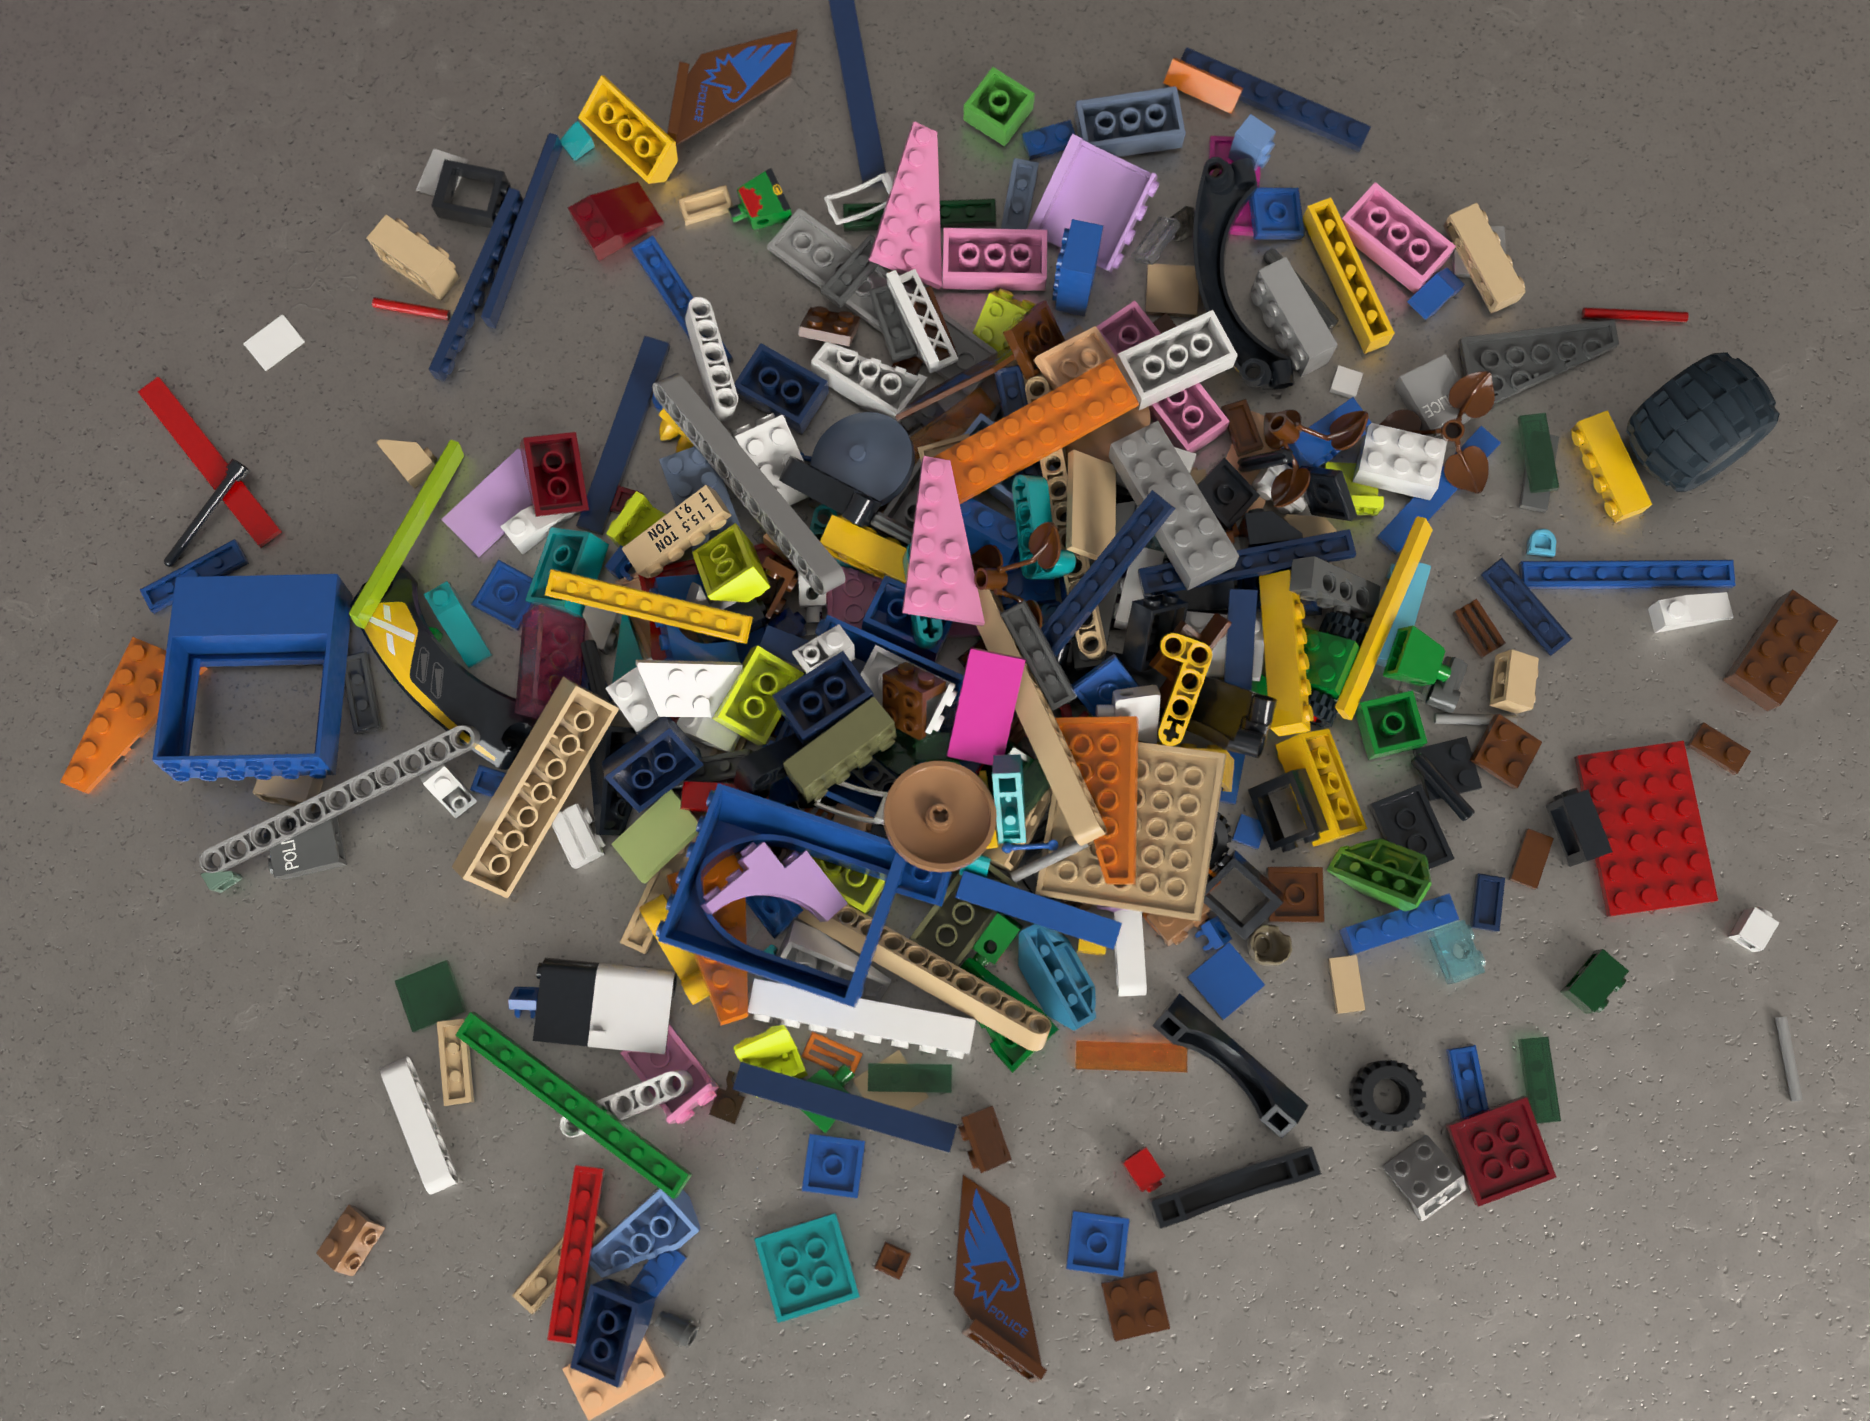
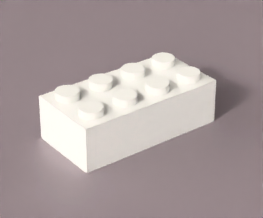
(1176, 359)

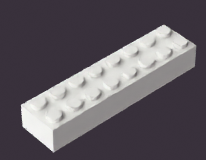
(868, 1018)

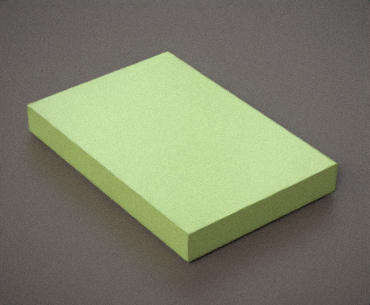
(656, 836)

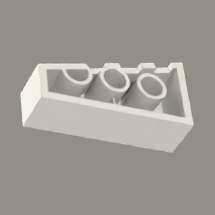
(867, 381)

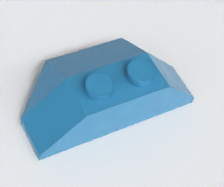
(1056, 976)

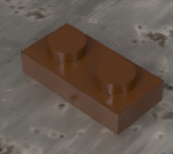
(1718, 748)

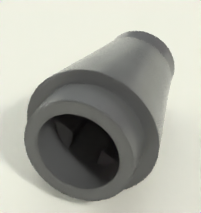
(678, 1329)

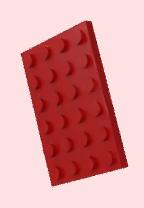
(1652, 828)

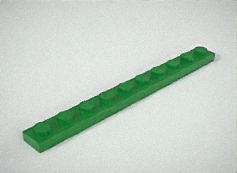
(574, 1105)

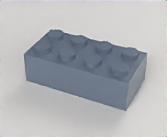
(1132, 122)
(688, 473)

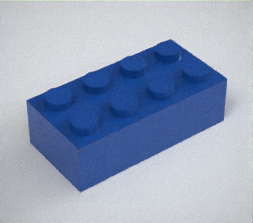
(1076, 267)

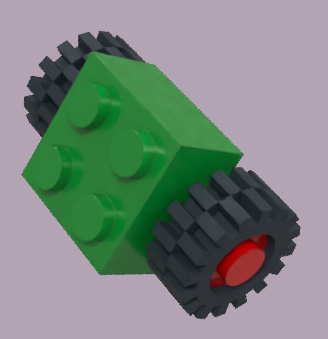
(1330, 658)

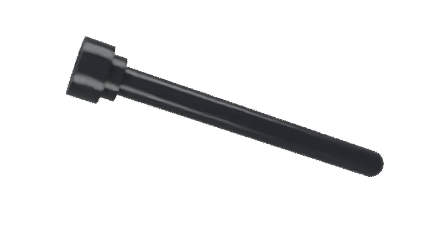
(235, 472)

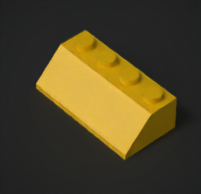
(629, 132)
(1329, 780)

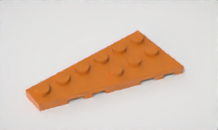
(122, 716)
(1109, 765)
(724, 983)

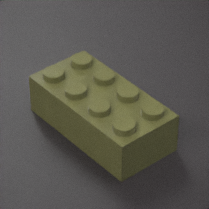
(841, 750)
(958, 924)

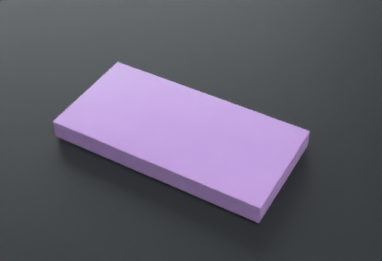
(490, 505)

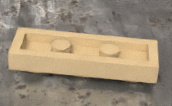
(454, 1064)

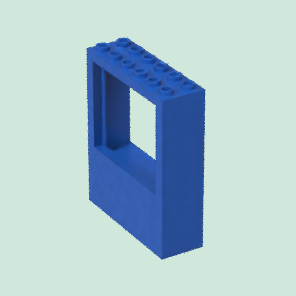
(252, 624)

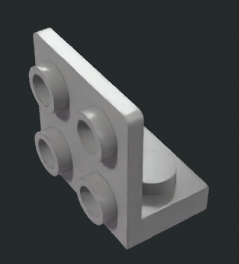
(1426, 1177)

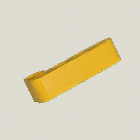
(1179, 692)
(681, 960)

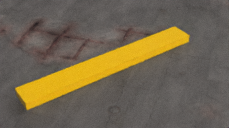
(649, 606)
(1383, 618)

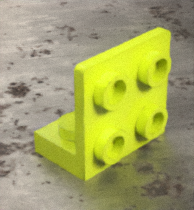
(1364, 497)

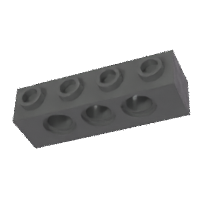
(1334, 588)

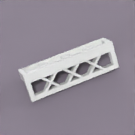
(913, 320)

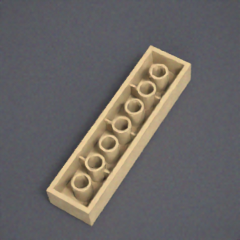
(535, 788)

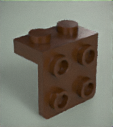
(906, 694)

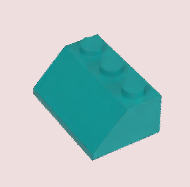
(571, 553)

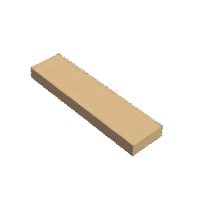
(543, 1279)

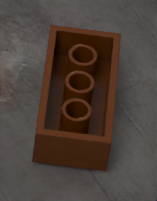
(1780, 650)

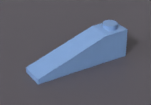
(645, 1232)

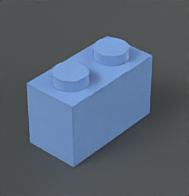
(1253, 141)

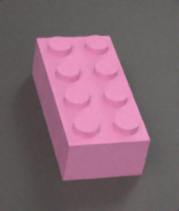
(1396, 238)
(995, 259)

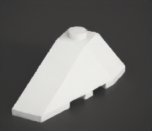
(819, 951)

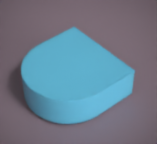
(1541, 543)

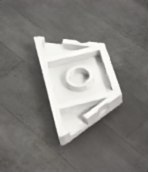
(687, 686)

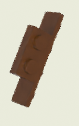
(1168, 667)

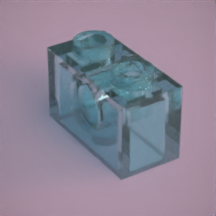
(1451, 966)

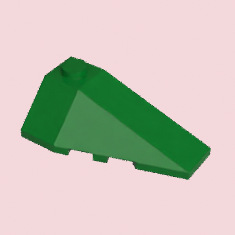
(1008, 1051)

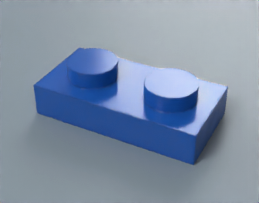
(1047, 139)
(658, 1272)

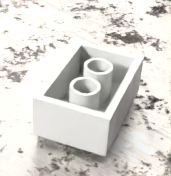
(1400, 461)

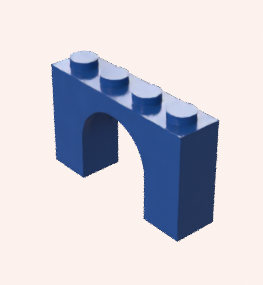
(673, 641)

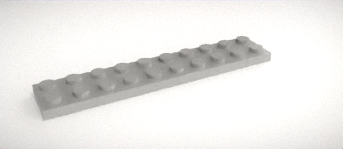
(820, 253)

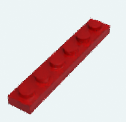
(575, 1254)

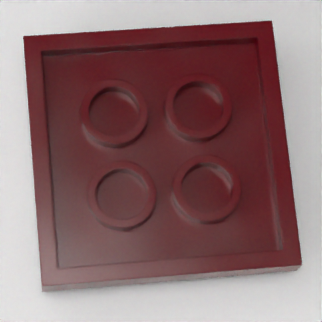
(1501, 1151)

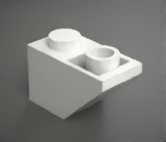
(824, 648)
(448, 789)

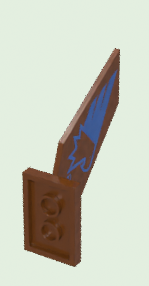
(726, 81)
(1026, 338)
(992, 1283)

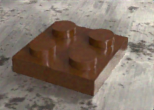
(829, 326)
(1506, 751)
(1302, 894)
(1135, 1305)

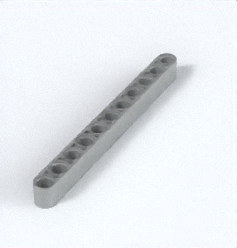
(749, 484)
(327, 800)

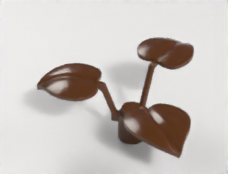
(1475, 398)
(1284, 428)
(991, 573)

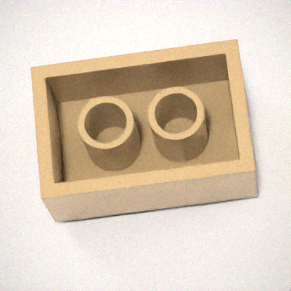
(413, 256)

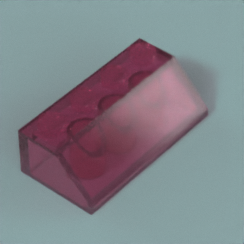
(547, 654)

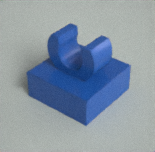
(619, 565)
(1215, 933)
(524, 999)

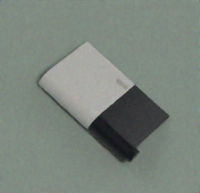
(604, 1005)

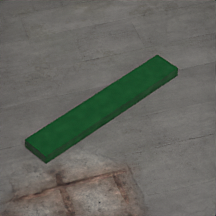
(952, 214)

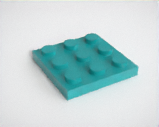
(807, 1267)

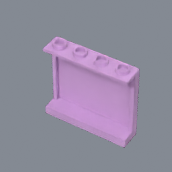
(1096, 190)

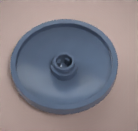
(868, 454)

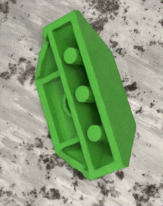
(1384, 872)

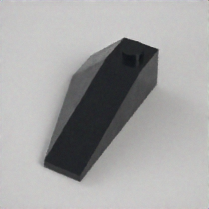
(610, 807)

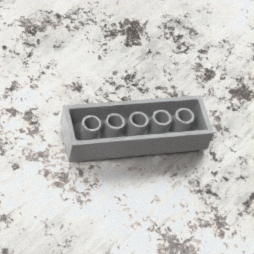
(1192, 532)

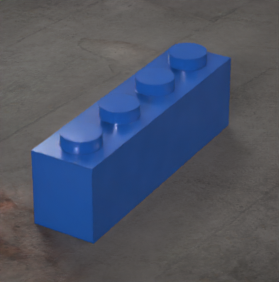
(1398, 925)

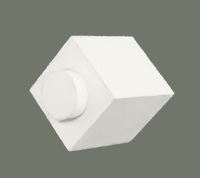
(1754, 929)

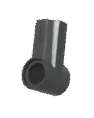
(1447, 694)

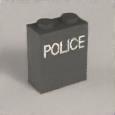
(308, 852)

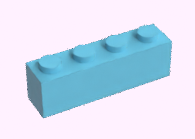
(1409, 607)

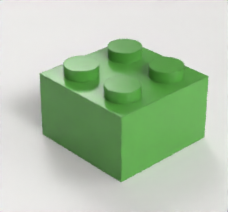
(998, 106)

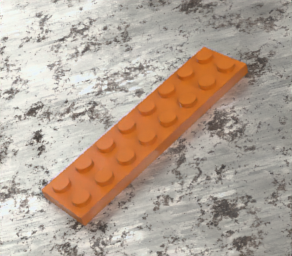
(1039, 429)

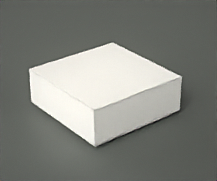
(1346, 382)

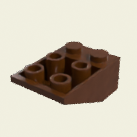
(985, 1138)

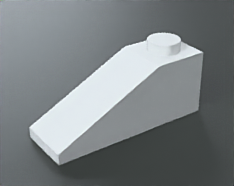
(527, 530)
(1689, 611)

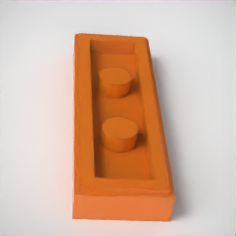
(1203, 85)

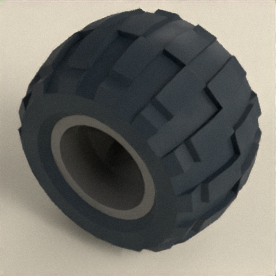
(1702, 421)

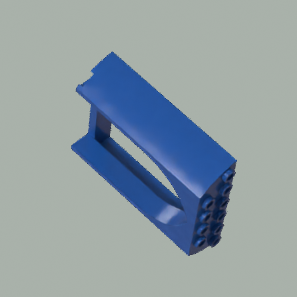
(744, 818)

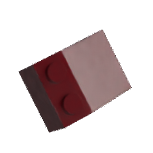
(615, 218)
(554, 474)

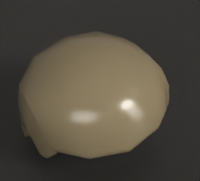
(1269, 945)

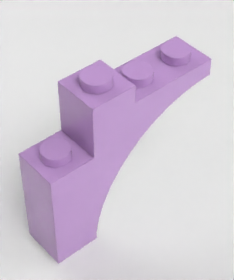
(764, 875)

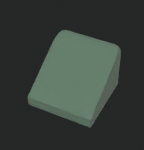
(221, 880)

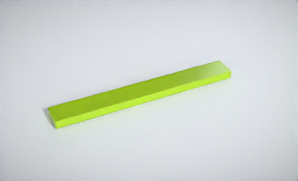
(406, 534)

